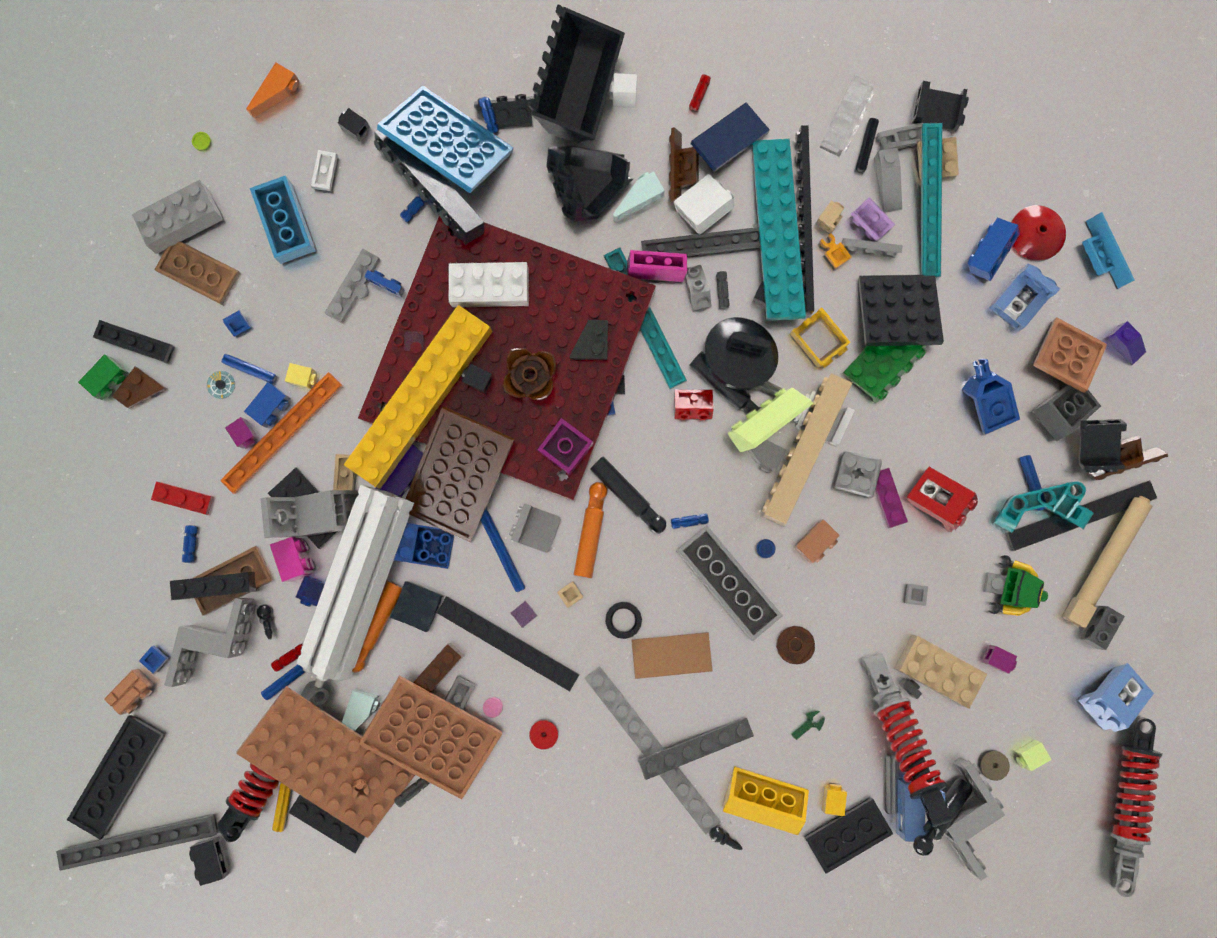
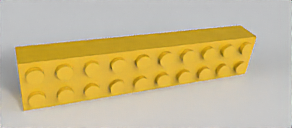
(418, 397)

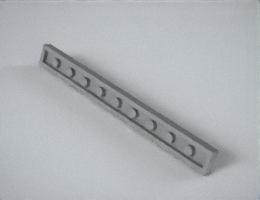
(650, 745)

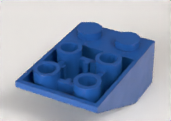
(425, 546)

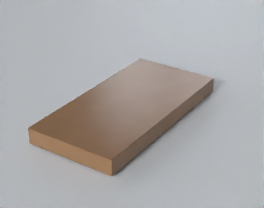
(197, 271)
(248, 561)
(671, 655)

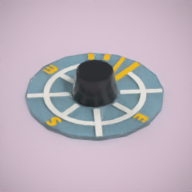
(220, 384)

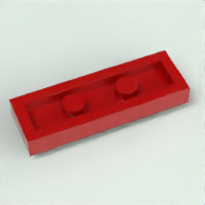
(182, 498)

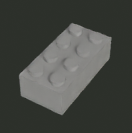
(177, 217)

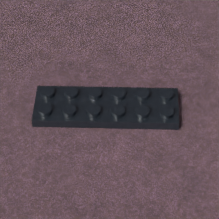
(115, 777)

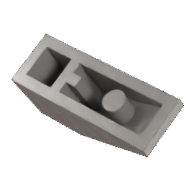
(889, 179)
(767, 455)

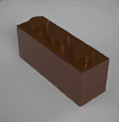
(439, 668)

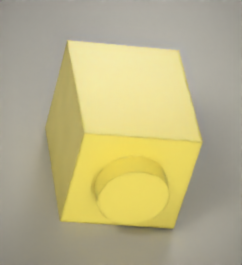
(301, 376)

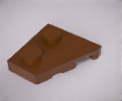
(137, 388)

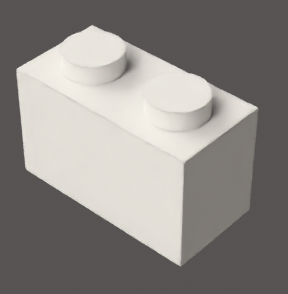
(623, 90)

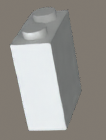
(704, 203)

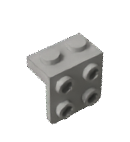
(535, 528)

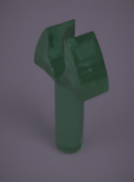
(809, 724)

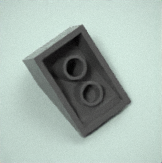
(1065, 411)

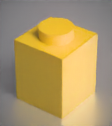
(834, 800)

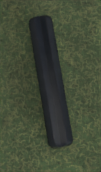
(867, 145)

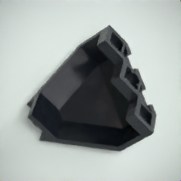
(587, 179)

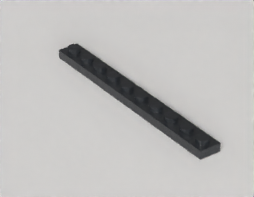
(804, 212)

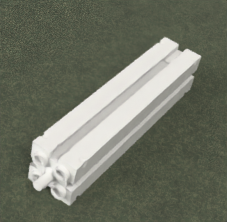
(354, 584)

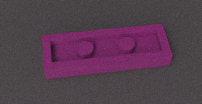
(890, 499)

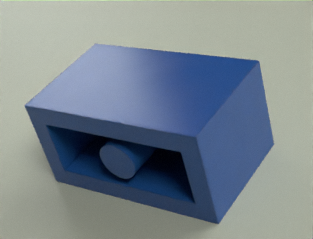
(267, 405)

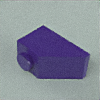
(1127, 342)

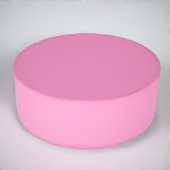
(492, 707)

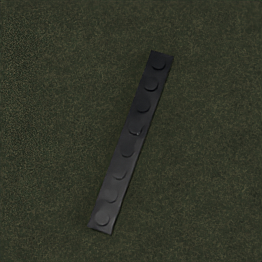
(508, 643)

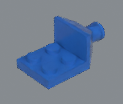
(992, 398)

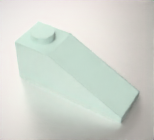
(644, 192)
(359, 709)

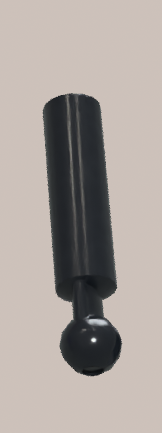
(738, 398)
(628, 495)
(955, 799)

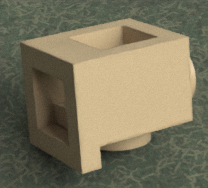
(830, 216)

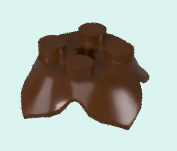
(519, 363)

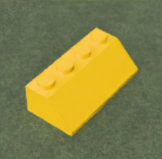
(766, 801)

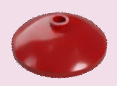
(1033, 243)

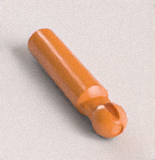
(590, 531)
(382, 613)

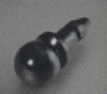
(264, 613)
(717, 835)

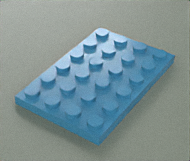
(445, 139)

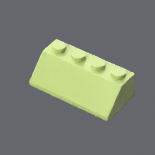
(768, 419)

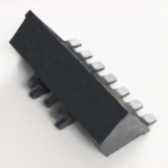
(575, 76)

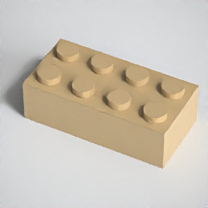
(940, 671)

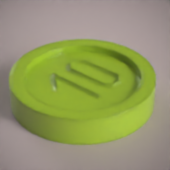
(201, 141)

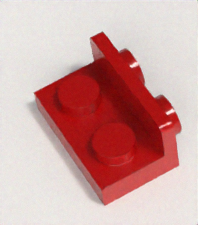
(693, 404)

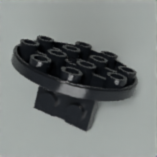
(740, 353)

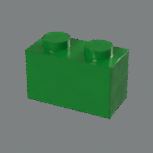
(103, 377)

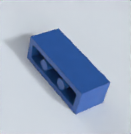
(993, 248)

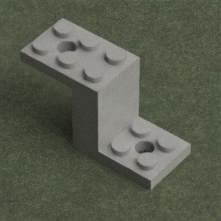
(307, 513)
(209, 641)
(973, 817)

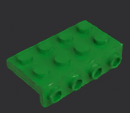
(882, 367)

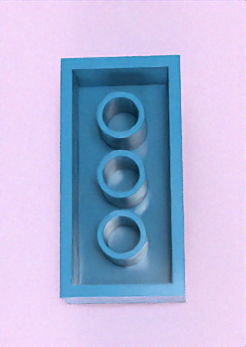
(282, 219)

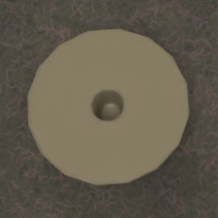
(995, 765)

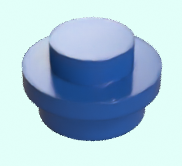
(765, 548)

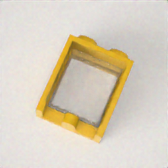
(820, 338)

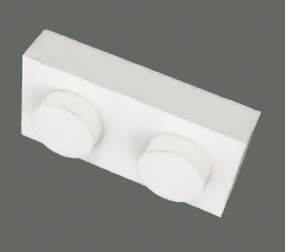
(324, 170)

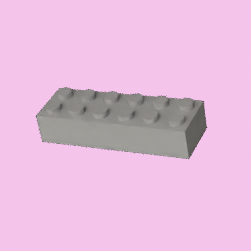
(729, 583)

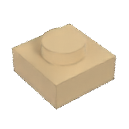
(570, 594)

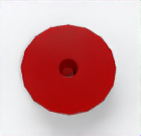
(543, 734)

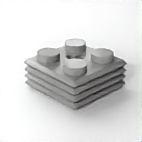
(867, 483)

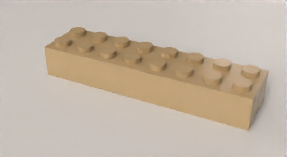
(808, 447)

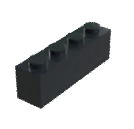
(213, 586)

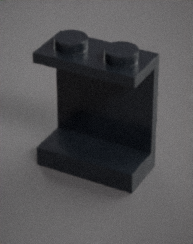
(940, 107)
(1101, 445)

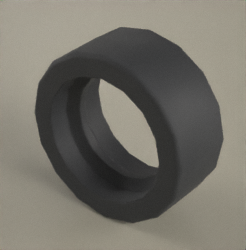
(619, 634)

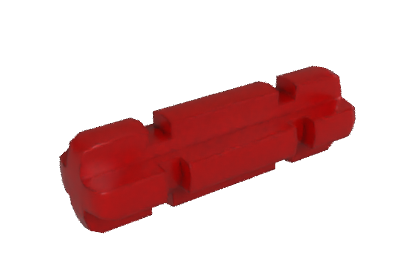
(699, 92)
(287, 658)

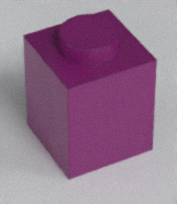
(242, 433)
(1000, 659)

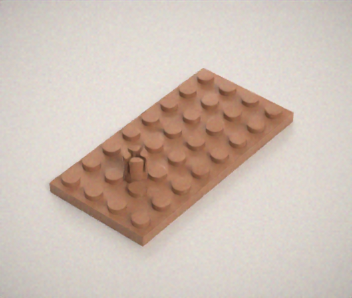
(324, 762)

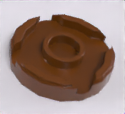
(795, 645)

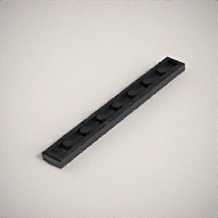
(1057, 525)

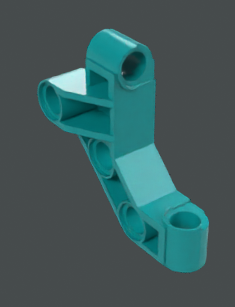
(1060, 503)

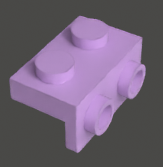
(872, 220)

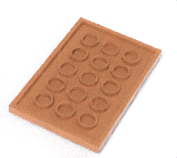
(430, 737)

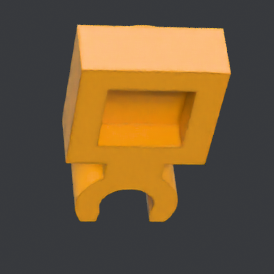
(837, 253)

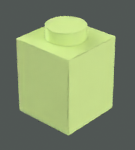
(1032, 755)

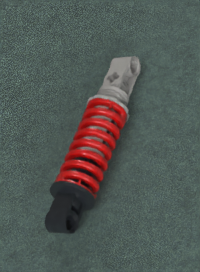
(896, 720)
(245, 804)
(1135, 805)

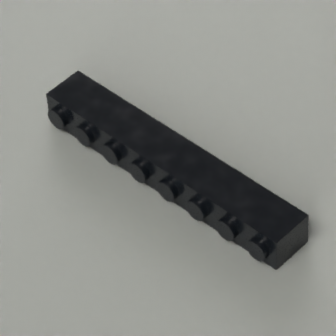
(434, 189)

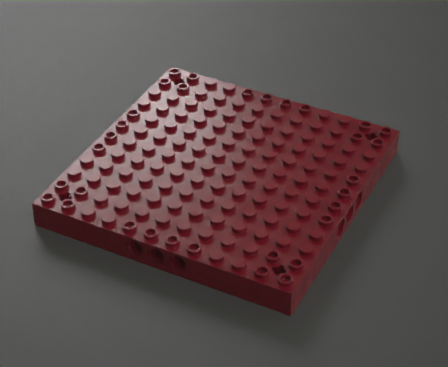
(562, 299)

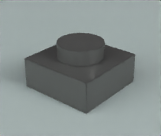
(911, 687)

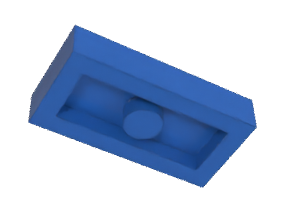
(390, 285)

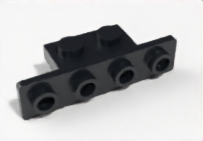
(511, 110)

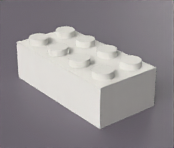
(488, 284)

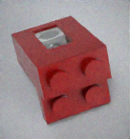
(956, 508)

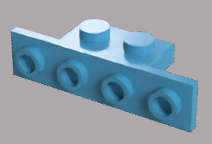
(1105, 252)

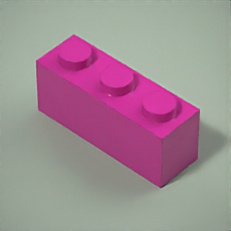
(657, 265)

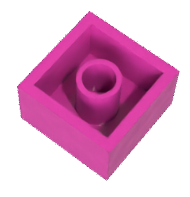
(292, 559)

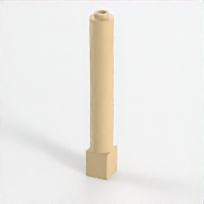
(1083, 606)

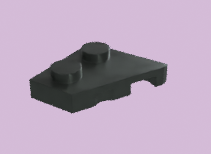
(592, 342)

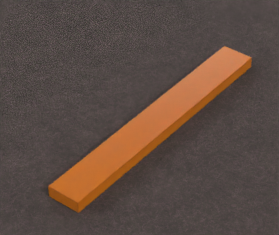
(281, 433)

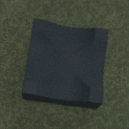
(416, 606)

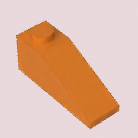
(274, 89)

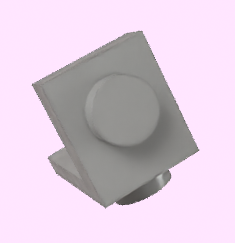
(698, 287)

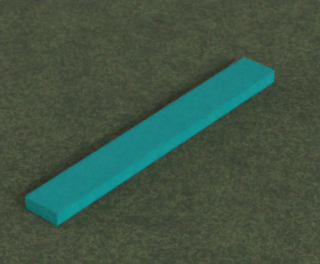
(931, 199)
(651, 331)

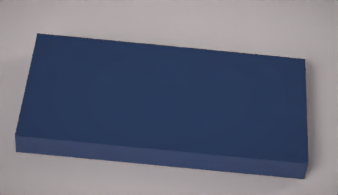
(730, 136)

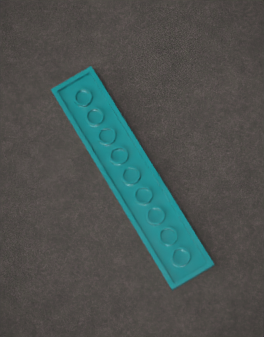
(778, 230)

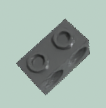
(1102, 627)

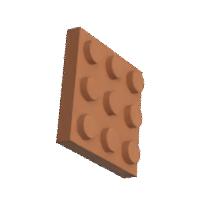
(1070, 355)

